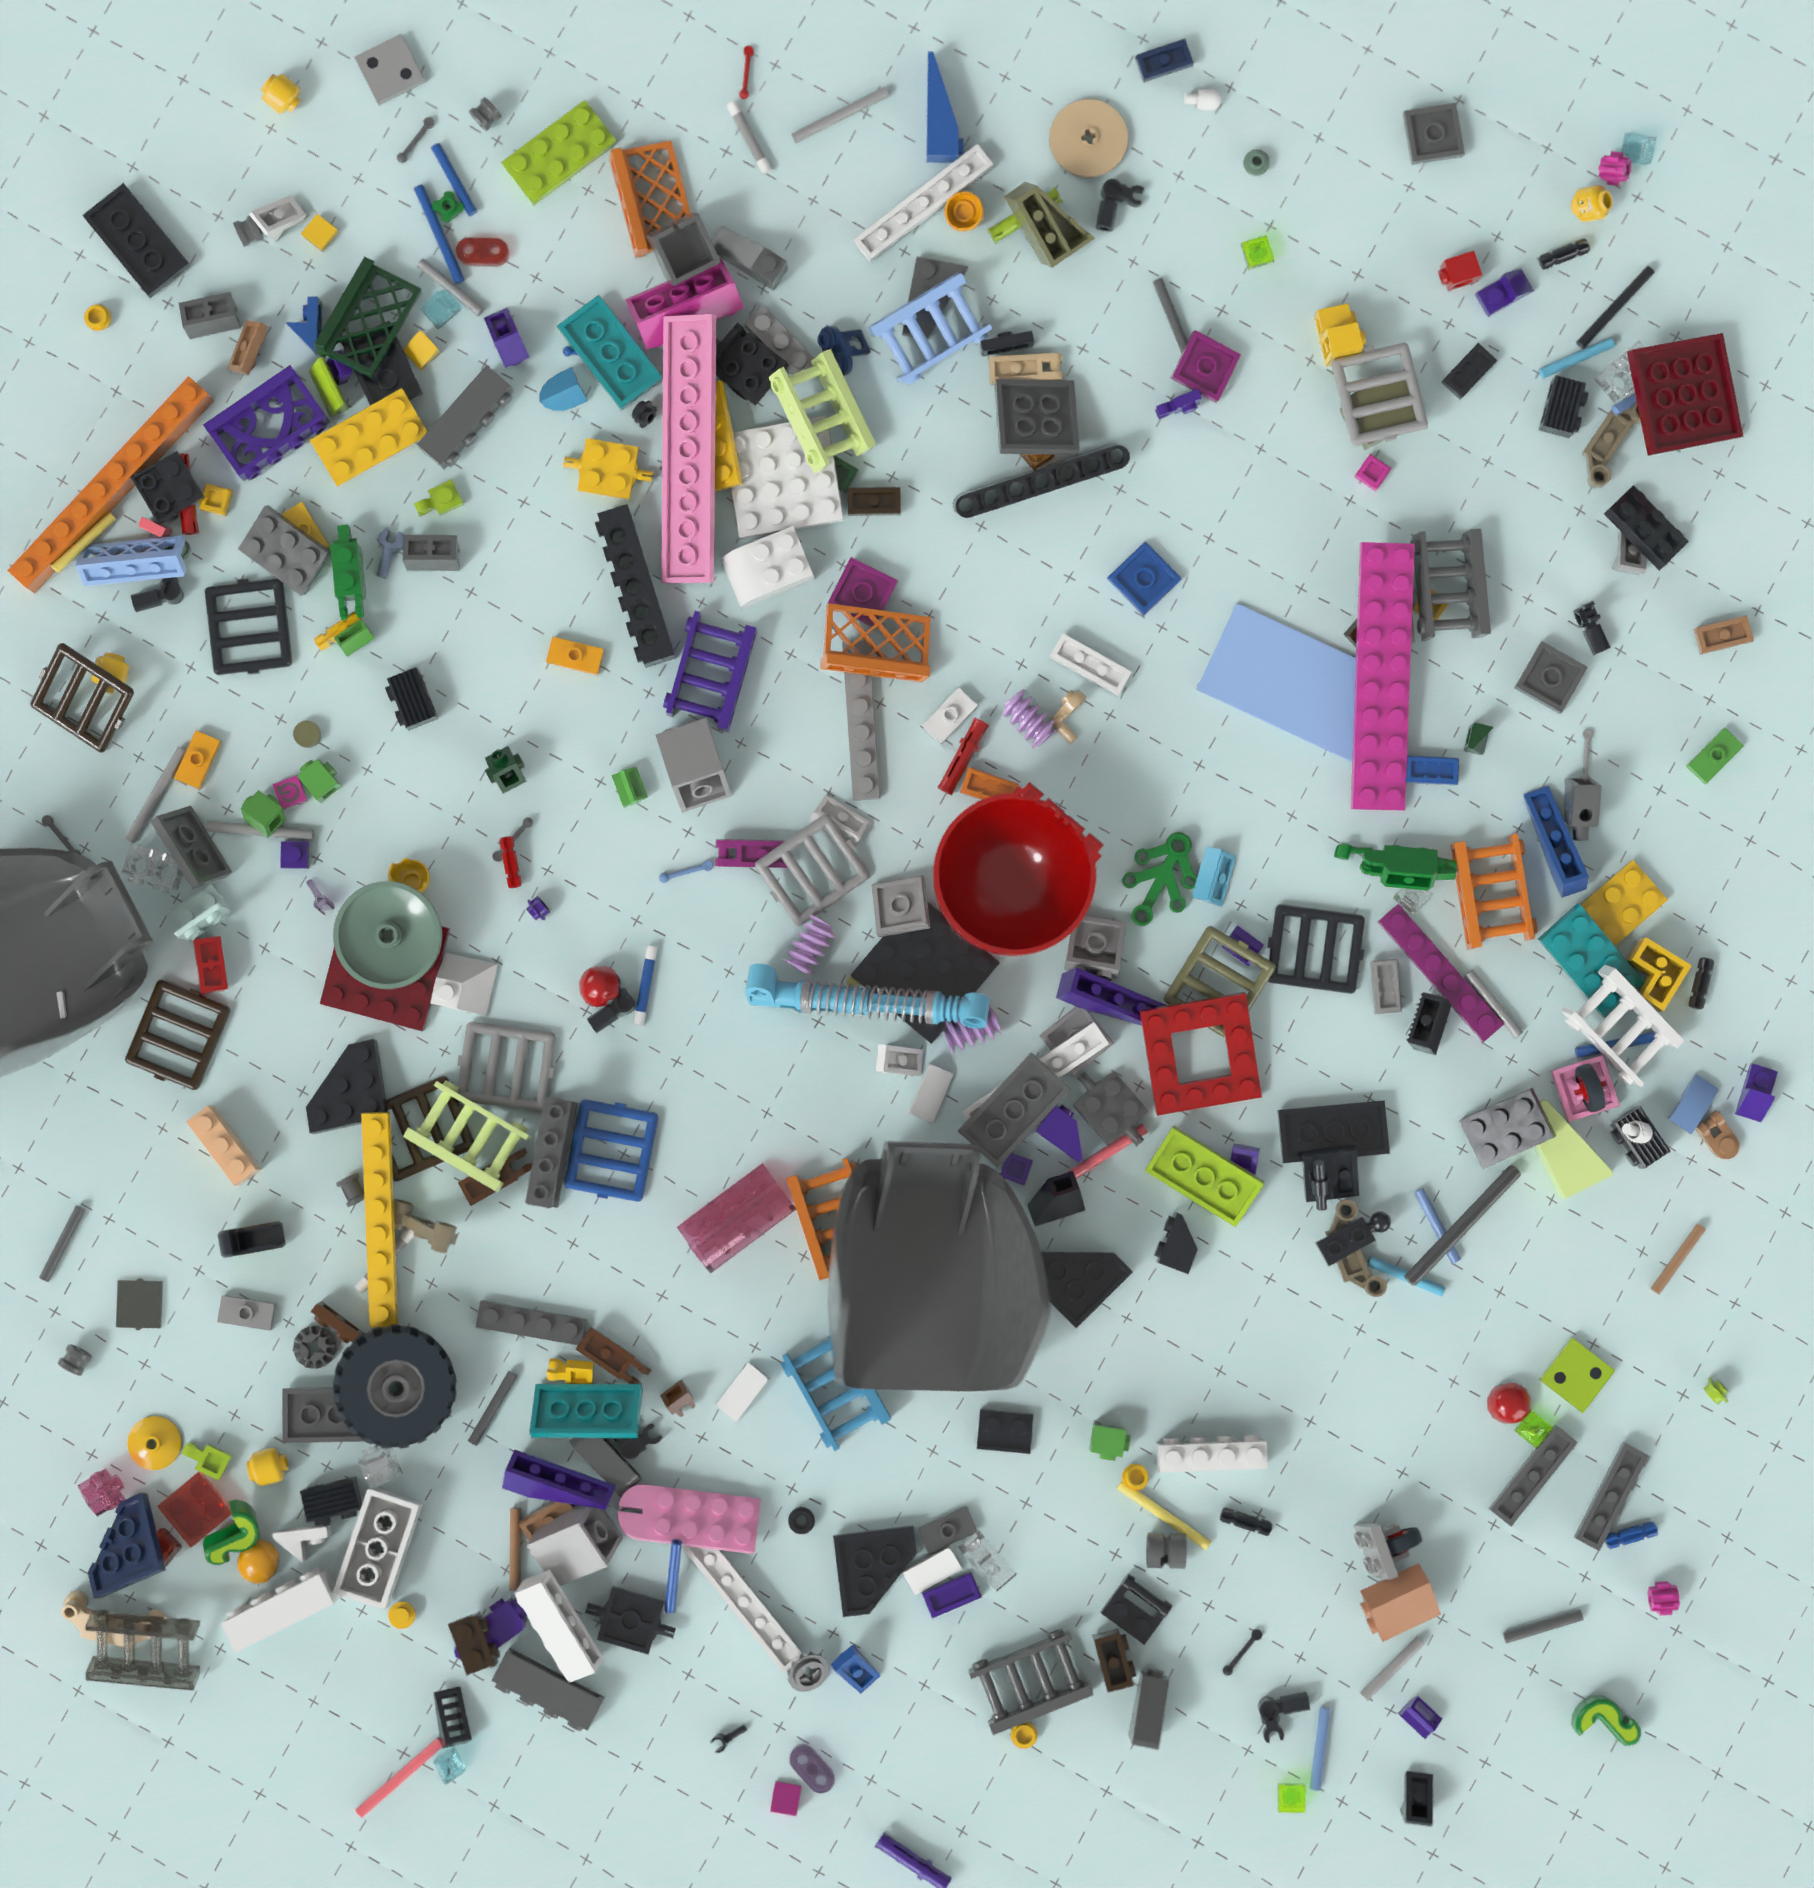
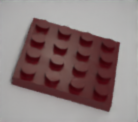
(1685, 394)
(400, 1006)

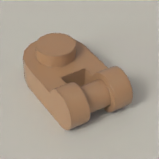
(1725, 1143)

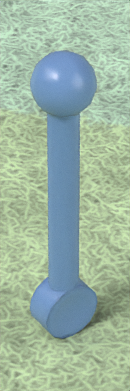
(707, 866)

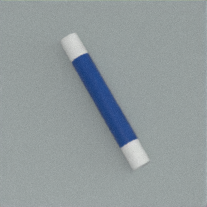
(645, 985)

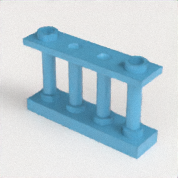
(874, 1411)

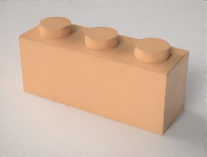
(224, 1145)

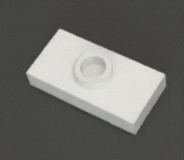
(949, 715)

